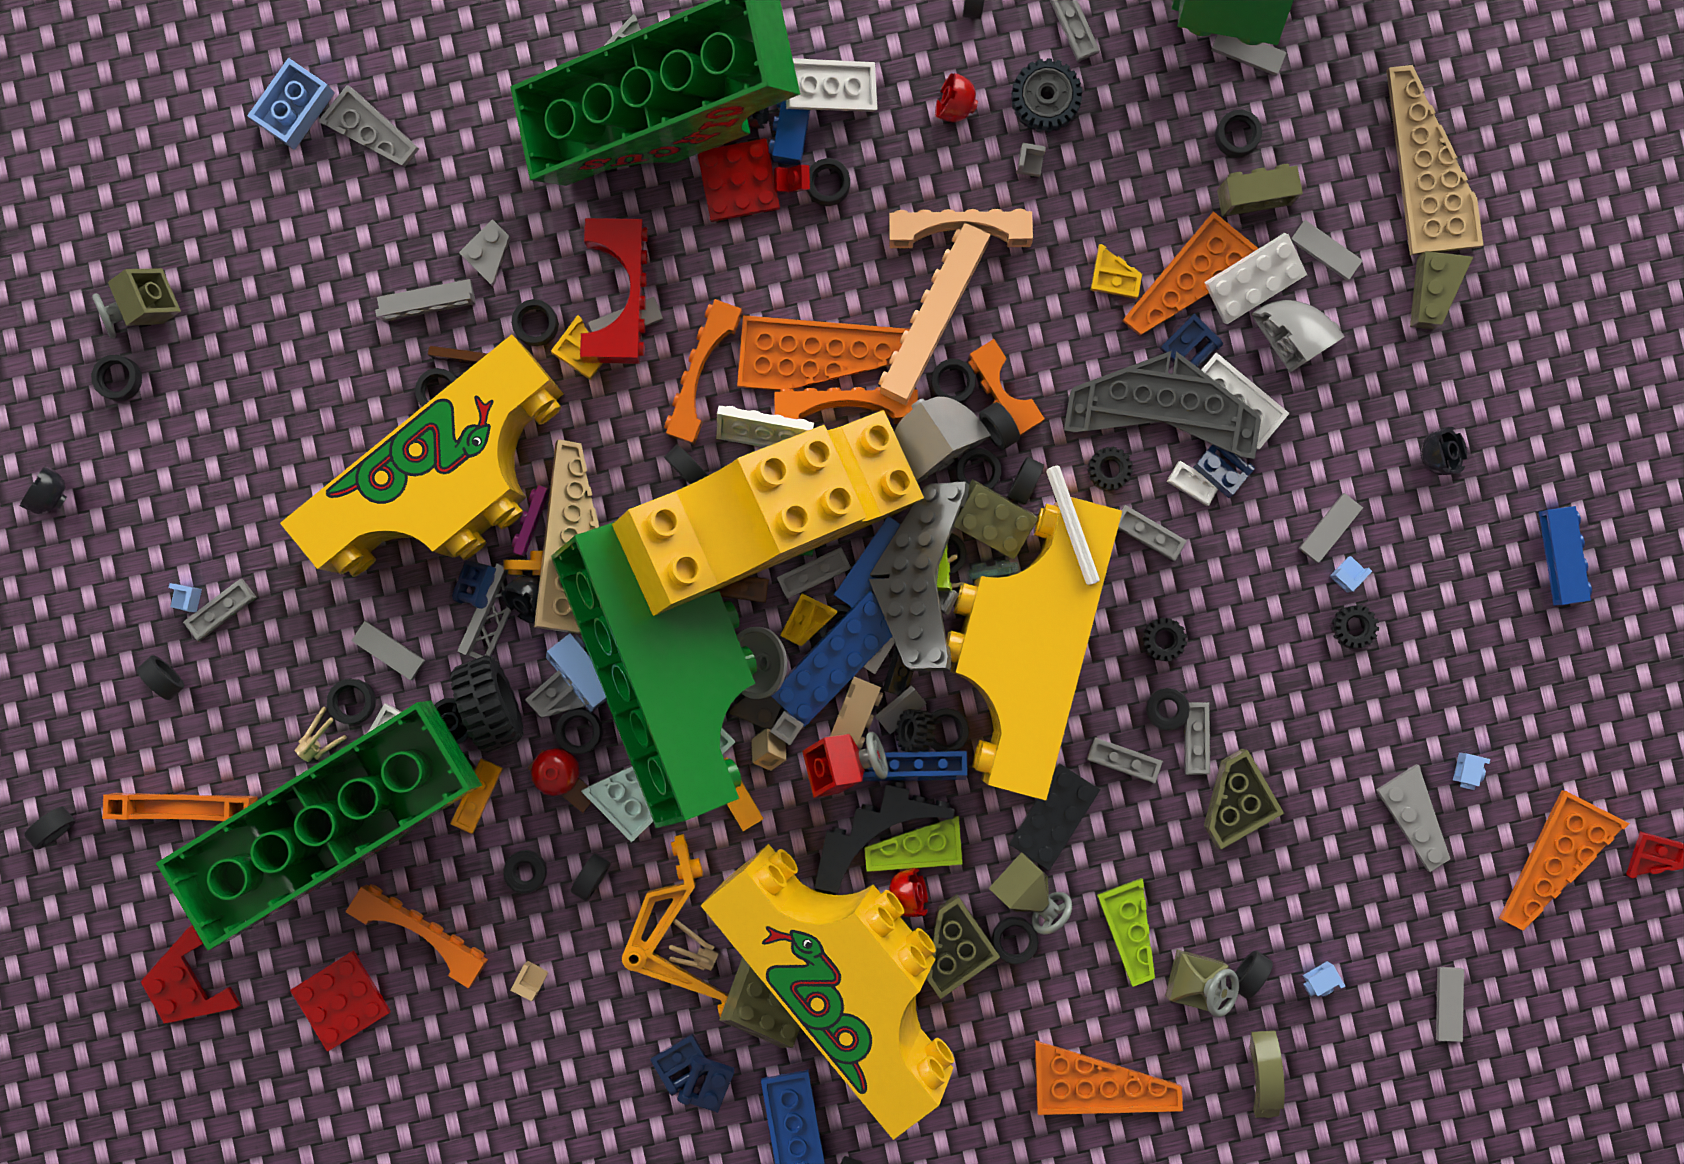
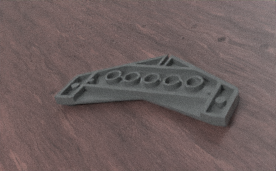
(1181, 399)
(912, 564)

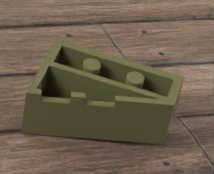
(1436, 286)

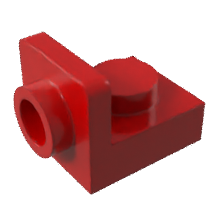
(792, 179)

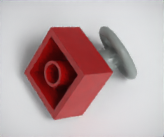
(838, 764)

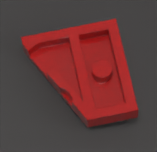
(1655, 855)

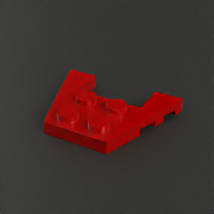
(177, 990)

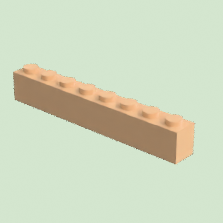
(934, 314)

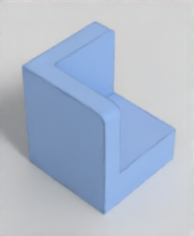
(1350, 574)
(185, 597)

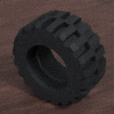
(487, 704)

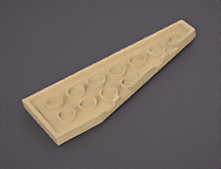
(1435, 191)
(568, 515)

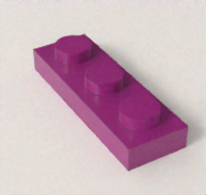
(530, 520)

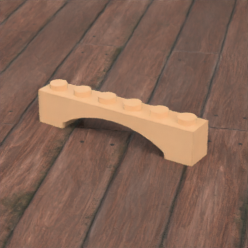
(1011, 227)

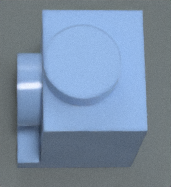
(1470, 770)
(1322, 980)

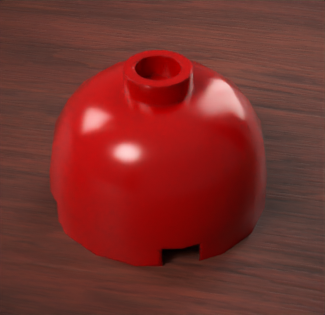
(957, 99)
(555, 772)
(910, 891)

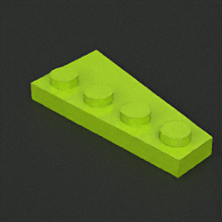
(924, 847)

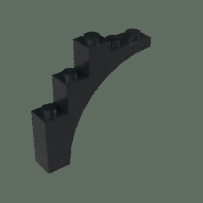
(895, 808)

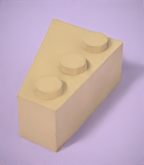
(856, 710)

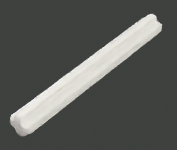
(1072, 525)

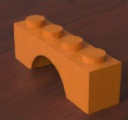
(988, 363)

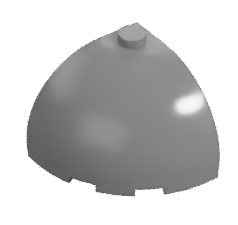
(1296, 331)
(937, 434)

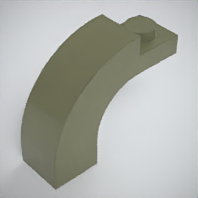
(1268, 1074)

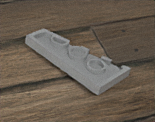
(363, 123)
(1413, 811)

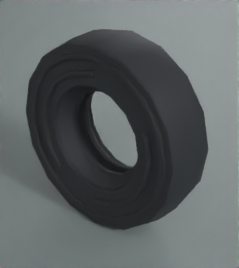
(1182, 709)
(538, 865)

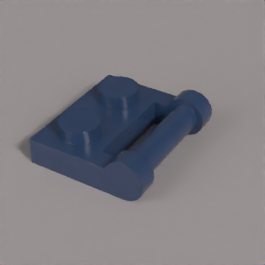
(1188, 337)
(1222, 474)
(477, 576)
(676, 1058)
(713, 1086)

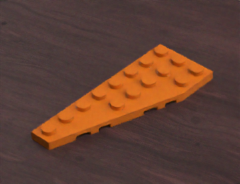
(803, 352)

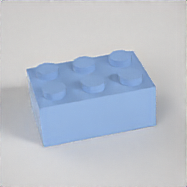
(291, 103)
(575, 664)

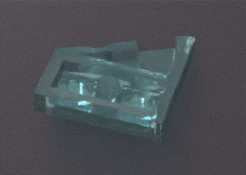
(1001, 568)

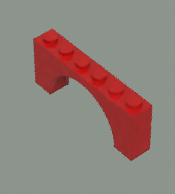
(622, 338)

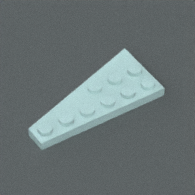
(623, 801)

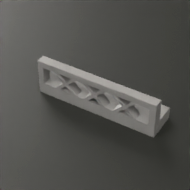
(425, 300)
(481, 615)

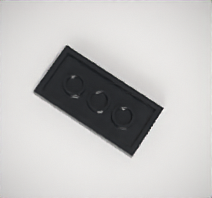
(1054, 820)

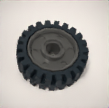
(1051, 78)

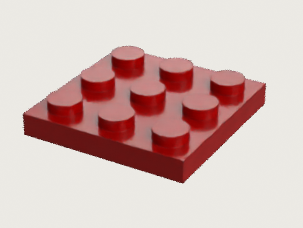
(738, 180)
(340, 1000)

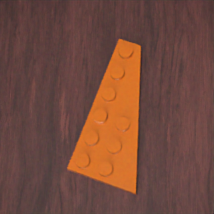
(1182, 282)
(1562, 851)
(1087, 1085)

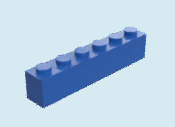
(922, 766)

